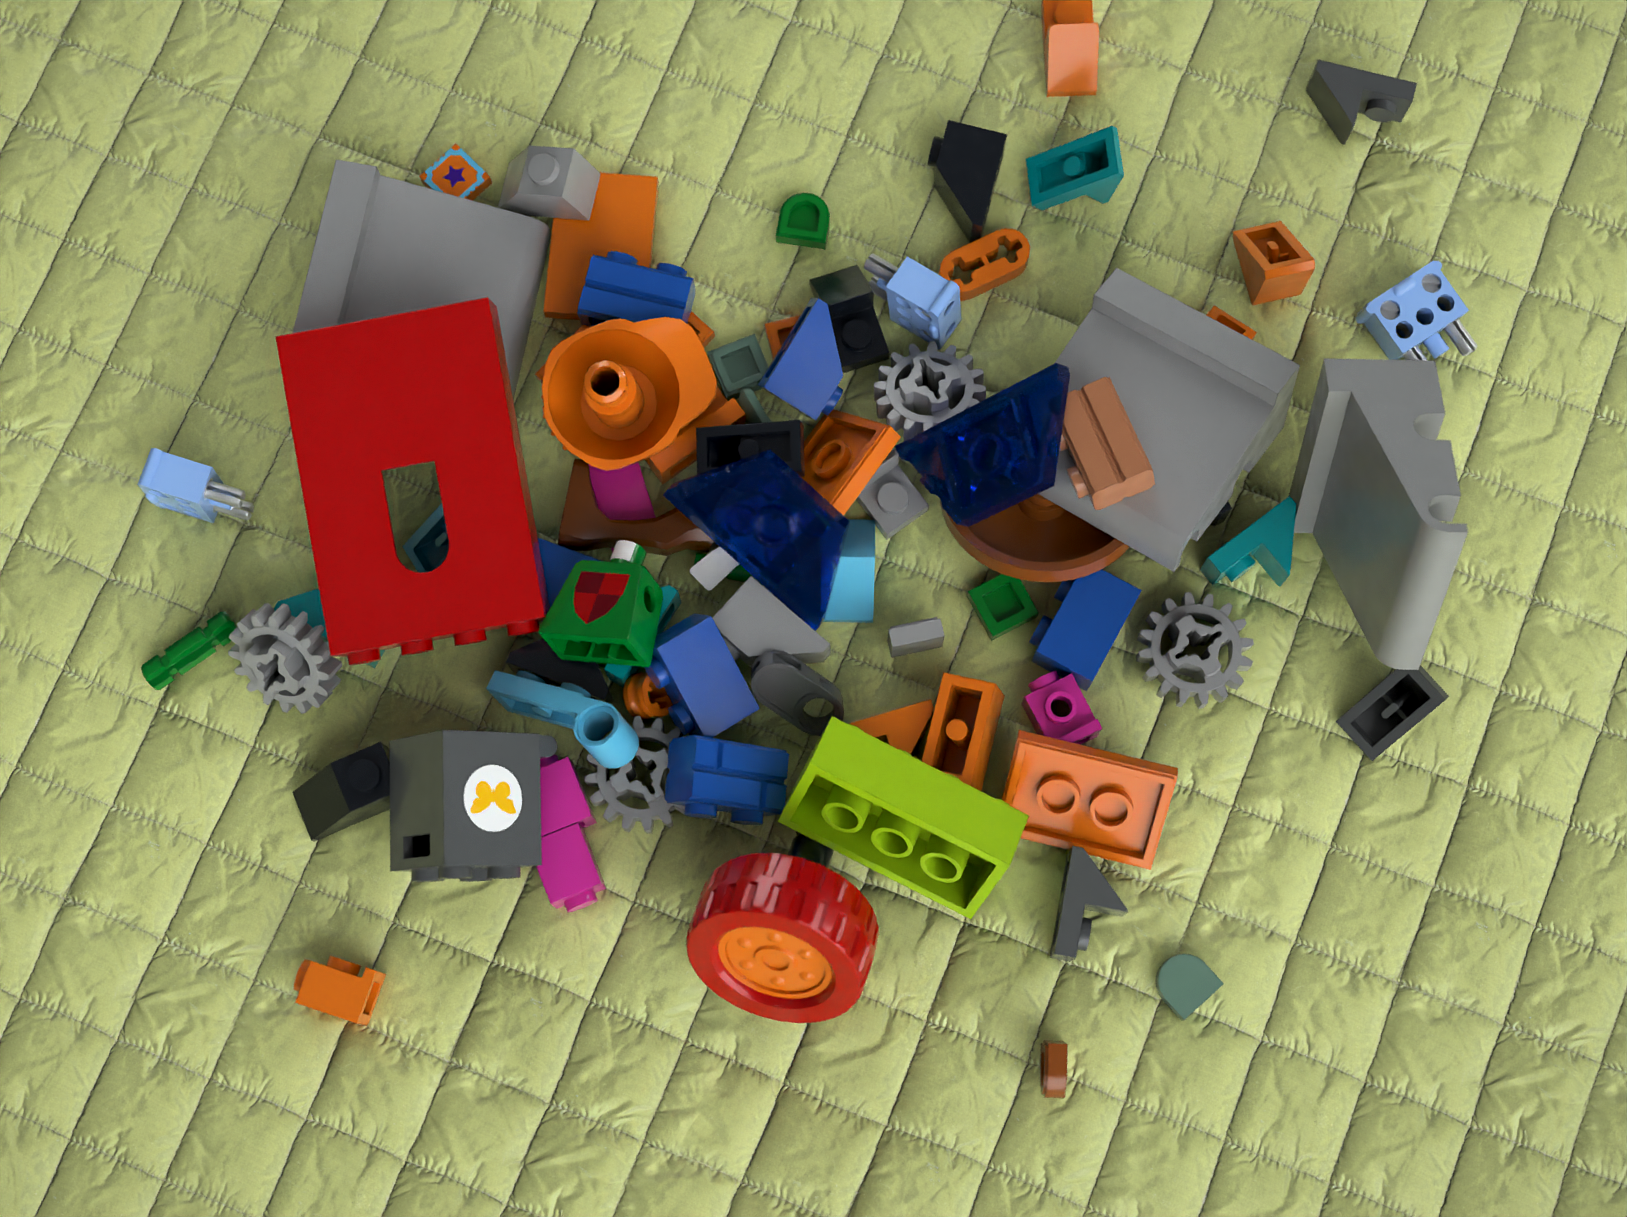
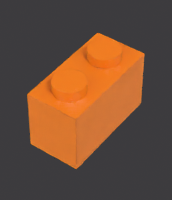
(963, 728)

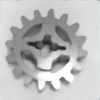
(926, 388)
(1185, 631)
(284, 658)
(620, 787)

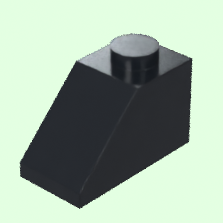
(967, 173)
(346, 792)

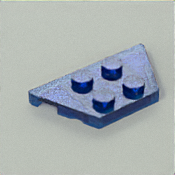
(995, 448)
(770, 527)

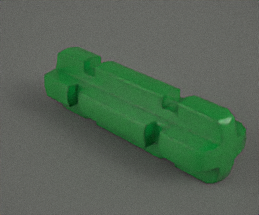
(189, 651)

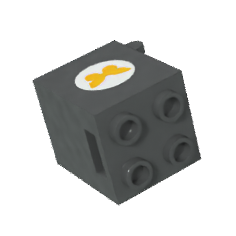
(466, 804)

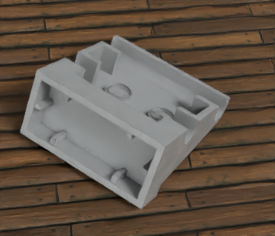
(414, 248)
(1198, 403)
(1375, 495)

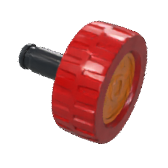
(783, 935)

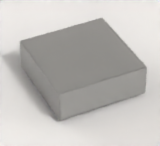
(915, 637)

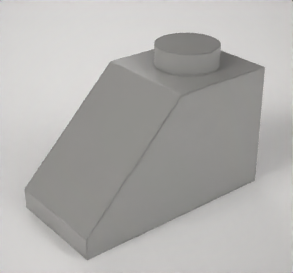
(550, 184)
(759, 622)

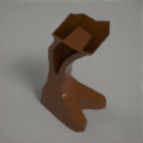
(588, 528)

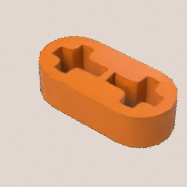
(979, 254)

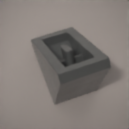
(1391, 710)

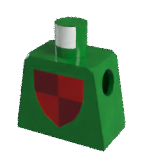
(606, 611)

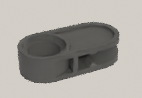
(788, 684)

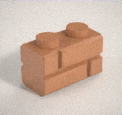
(1103, 446)

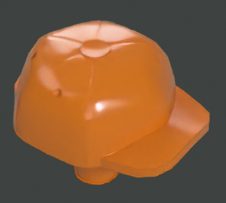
(626, 389)

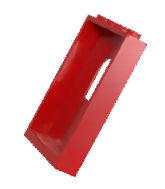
(398, 398)

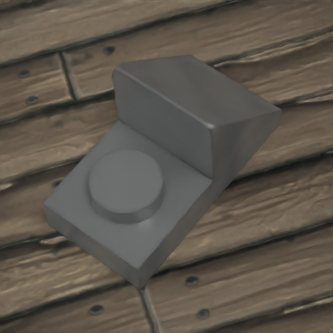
(1346, 91)
(1081, 890)

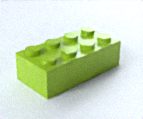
(903, 818)

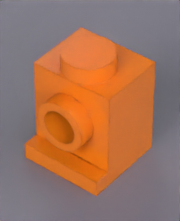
(339, 989)

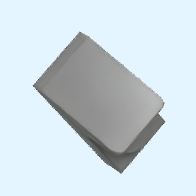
(891, 498)

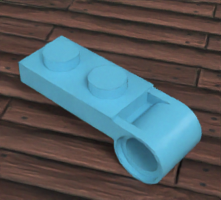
(570, 708)

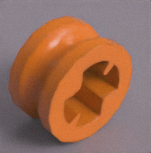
(637, 700)

